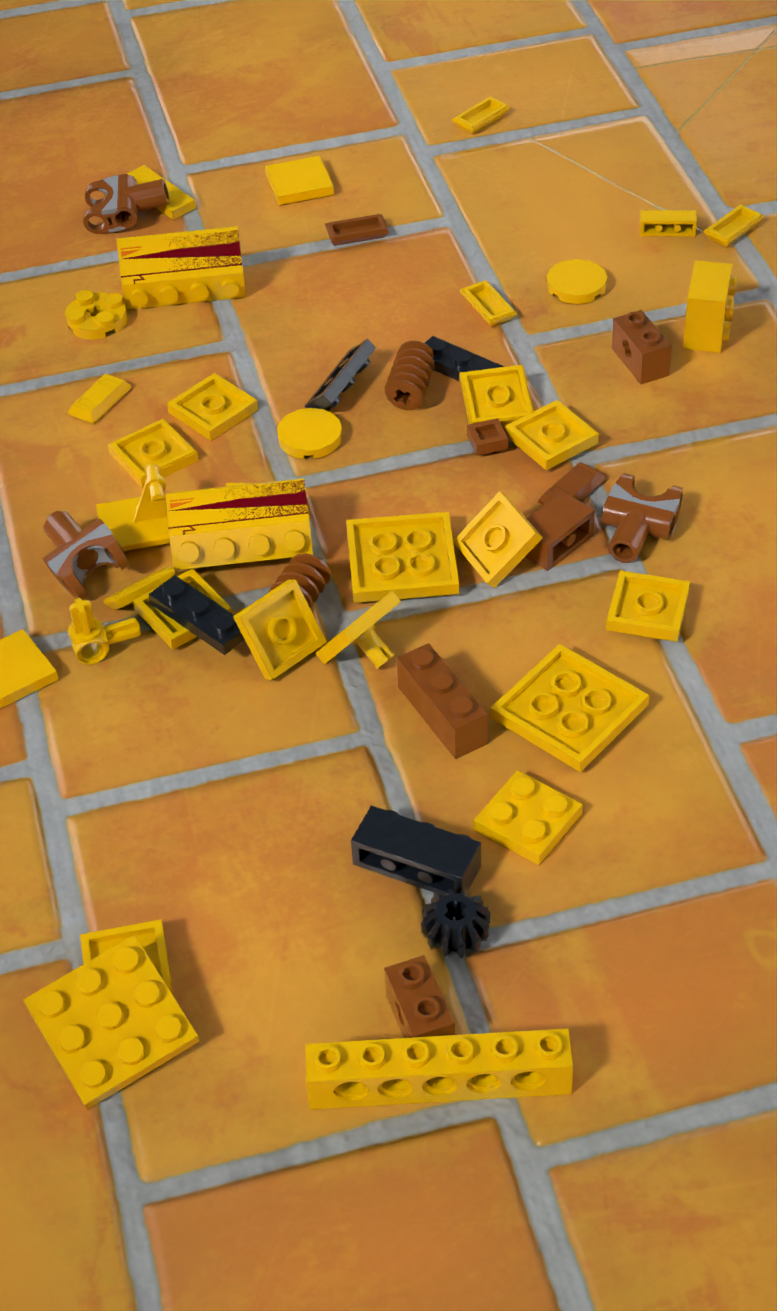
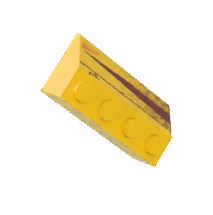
(181, 267)
(238, 524)

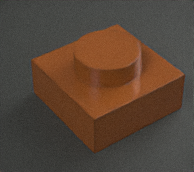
(487, 436)

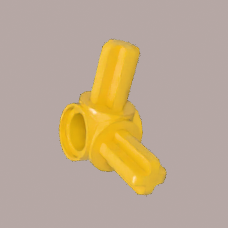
(91, 638)

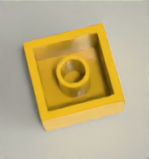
(709, 306)

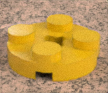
(107, 307)

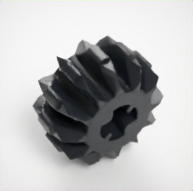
(455, 922)

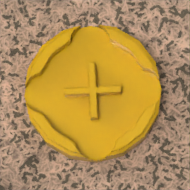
(576, 281)
(309, 433)

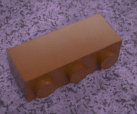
(442, 701)

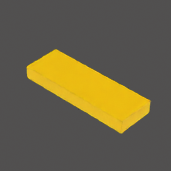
(179, 201)

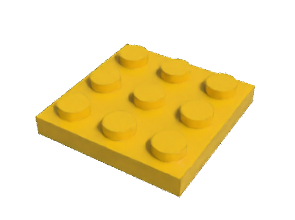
(402, 555)
(569, 707)
(111, 1021)

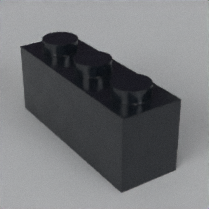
(415, 852)

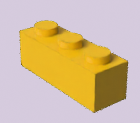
(668, 223)

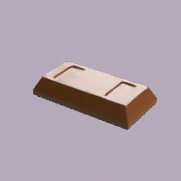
(357, 229)
(577, 483)

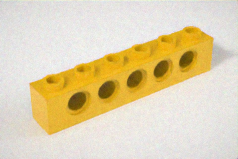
(439, 1069)

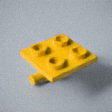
(142, 519)

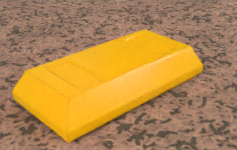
(481, 115)
(733, 225)
(488, 303)
(99, 398)
(138, 588)

